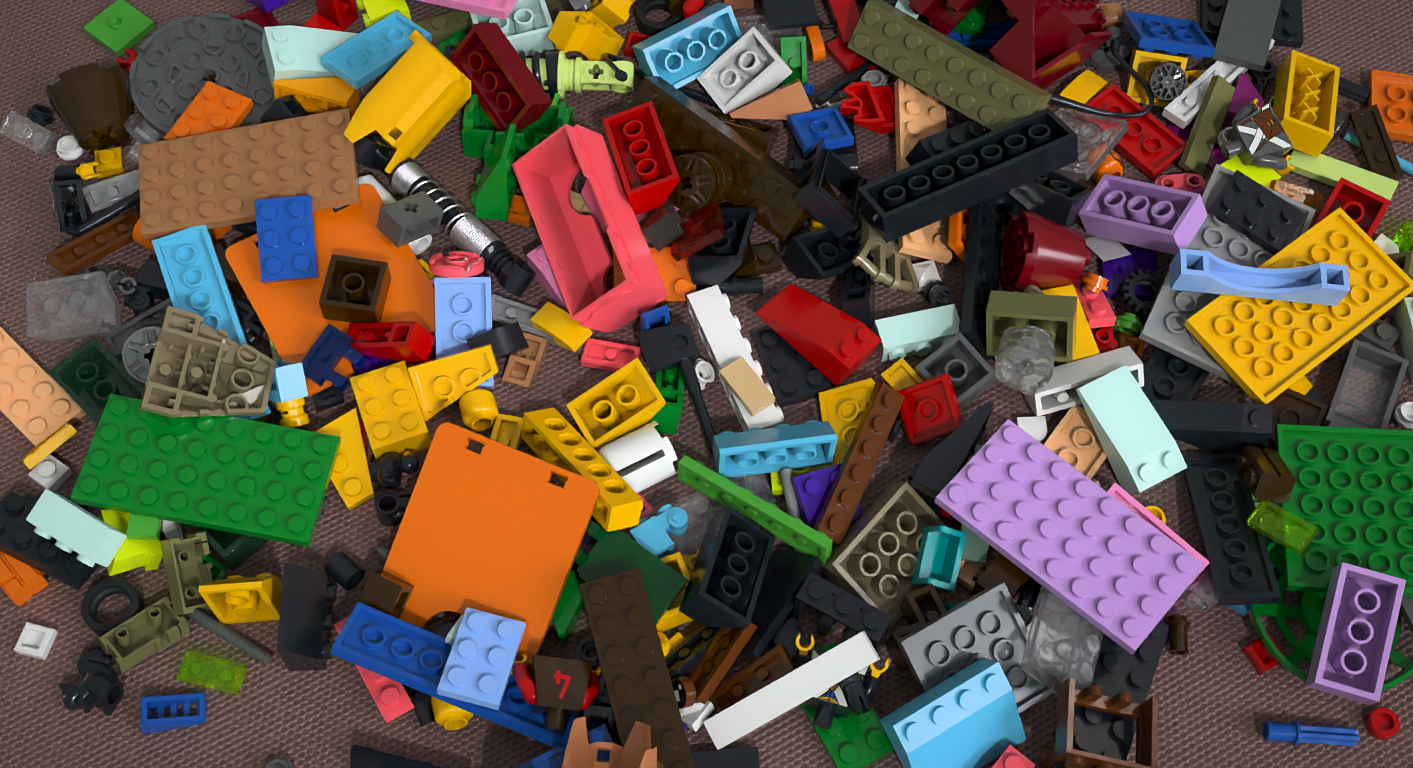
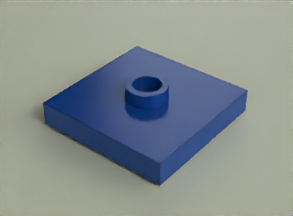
(815, 125)

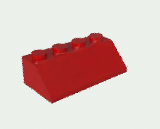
(642, 156)

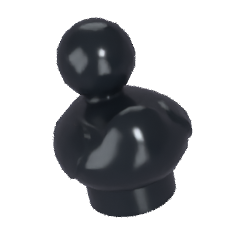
(390, 468)

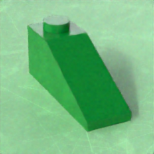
(671, 386)

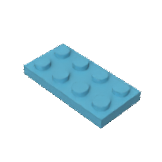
(372, 50)

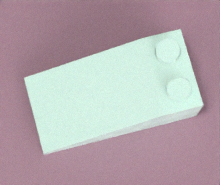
(297, 50)
(1130, 431)

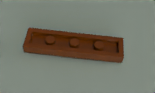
(94, 244)

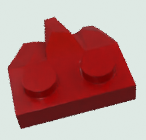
(870, 106)

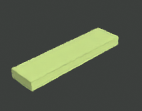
(1331, 170)

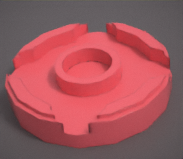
(457, 264)

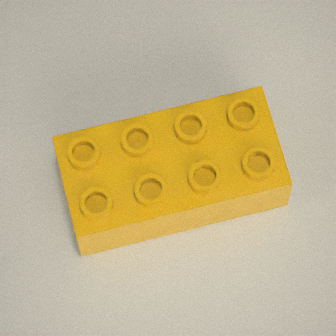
(1306, 101)

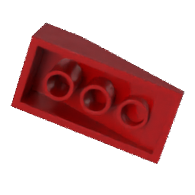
(1358, 203)
(820, 332)

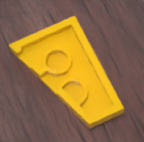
(450, 377)
(351, 466)

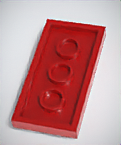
(1147, 141)

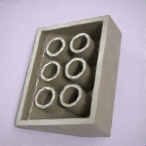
(882, 549)

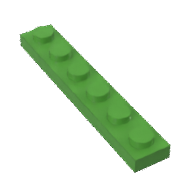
(766, 514)

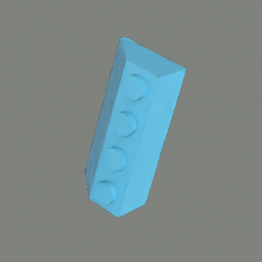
(689, 46)
(774, 449)

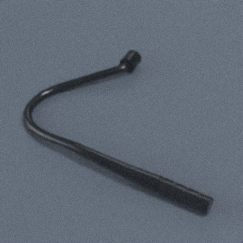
(843, 82)
(691, 93)
(1072, 104)

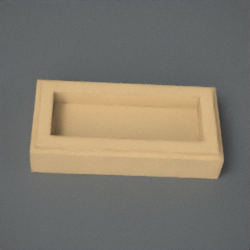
(747, 386)

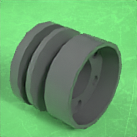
(138, 345)

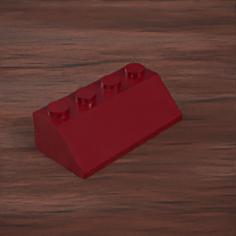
(500, 78)

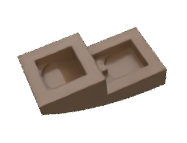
(525, 364)

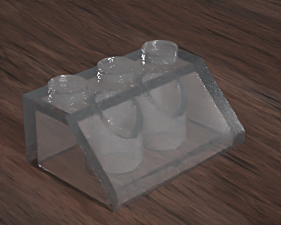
(71, 308)
(1060, 644)

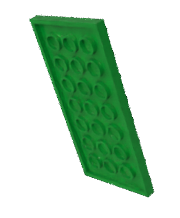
(208, 471)

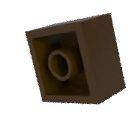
(355, 290)

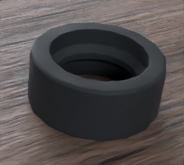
(648, 27)
(103, 590)

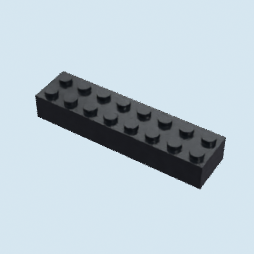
(968, 174)

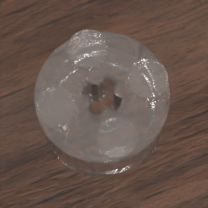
(1025, 359)

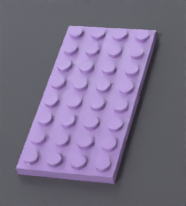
(1070, 535)

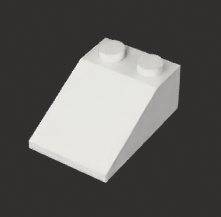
(744, 72)

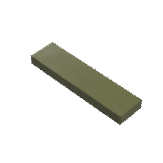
(1207, 125)

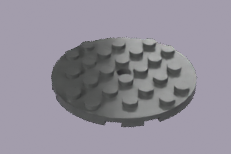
(186, 50)

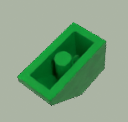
(568, 608)

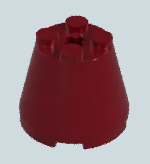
(1041, 254)

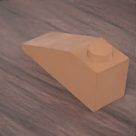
(776, 104)

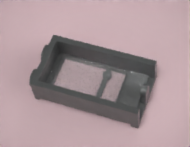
(1365, 388)

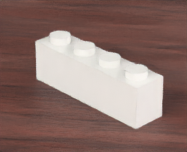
(1066, 378)

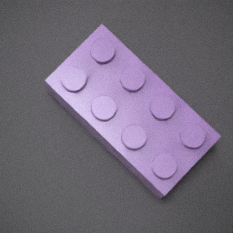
(1143, 214)
(1356, 633)

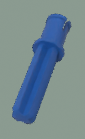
(1305, 733)

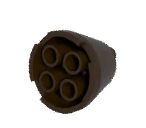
(93, 105)

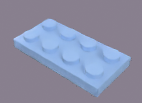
(461, 313)

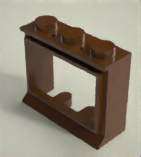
(1120, 704)

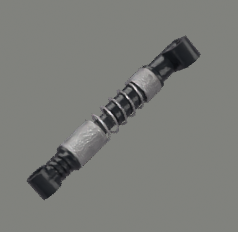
(466, 231)

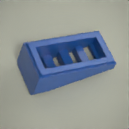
(654, 318)
(162, 701)

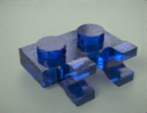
(326, 354)

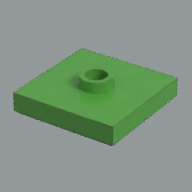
(119, 27)

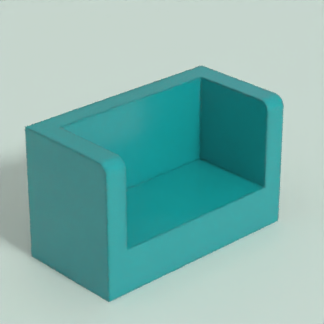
(939, 558)

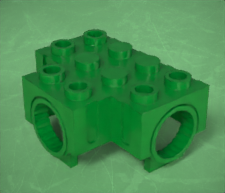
(481, 136)

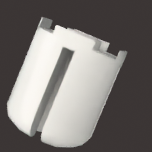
(641, 457)

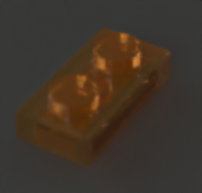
(1303, 195)

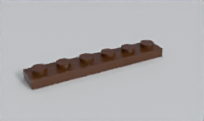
(859, 463)

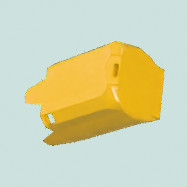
(412, 101)

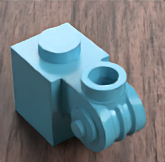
(654, 532)

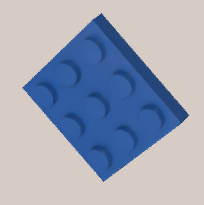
(1167, 34)

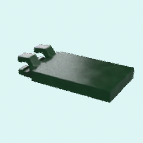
(619, 553)

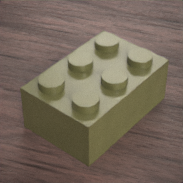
(1048, 312)

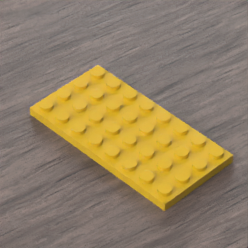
(1278, 342)

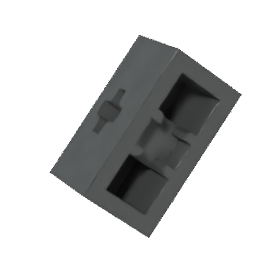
(410, 218)

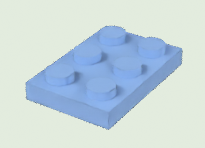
(481, 658)

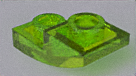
(211, 672)

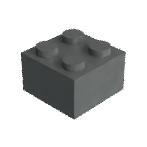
(966, 368)

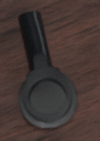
(1264, 77)

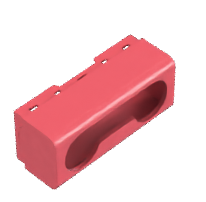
(575, 240)

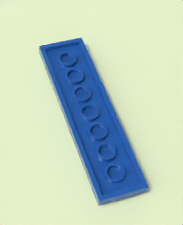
(418, 661)

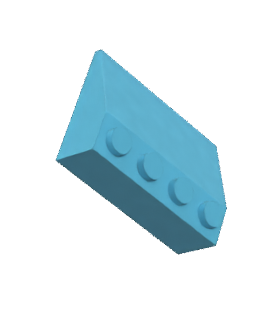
(958, 721)

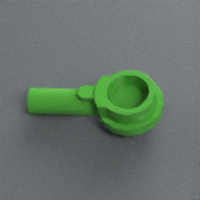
(1128, 324)

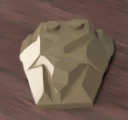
(204, 371)

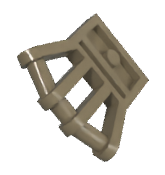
(896, 261)

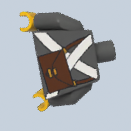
(1258, 139)

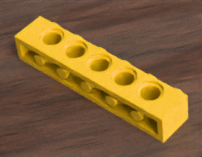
(563, 446)

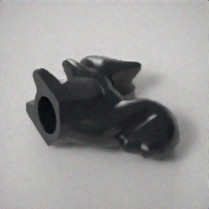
(99, 686)

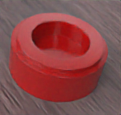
(1382, 723)

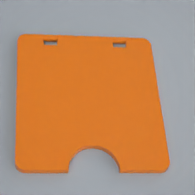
(292, 308)
(489, 534)

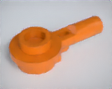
(1094, 282)

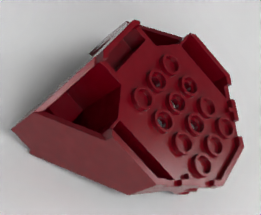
(1043, 43)

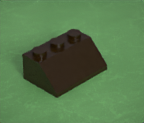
(757, 133)

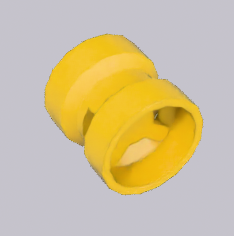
(292, 413)

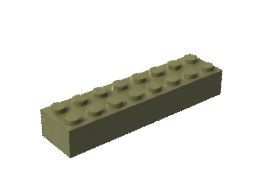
(944, 67)

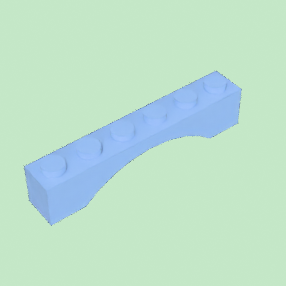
(1305, 284)

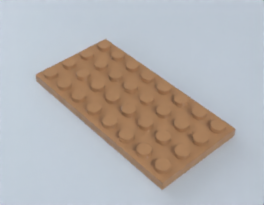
(221, 173)

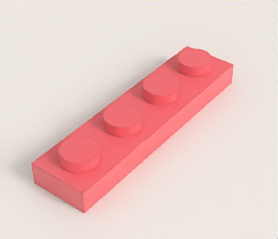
(388, 694)

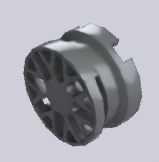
(1167, 80)

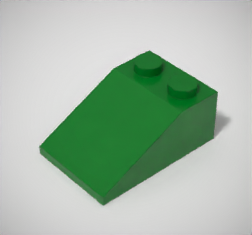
(497, 181)

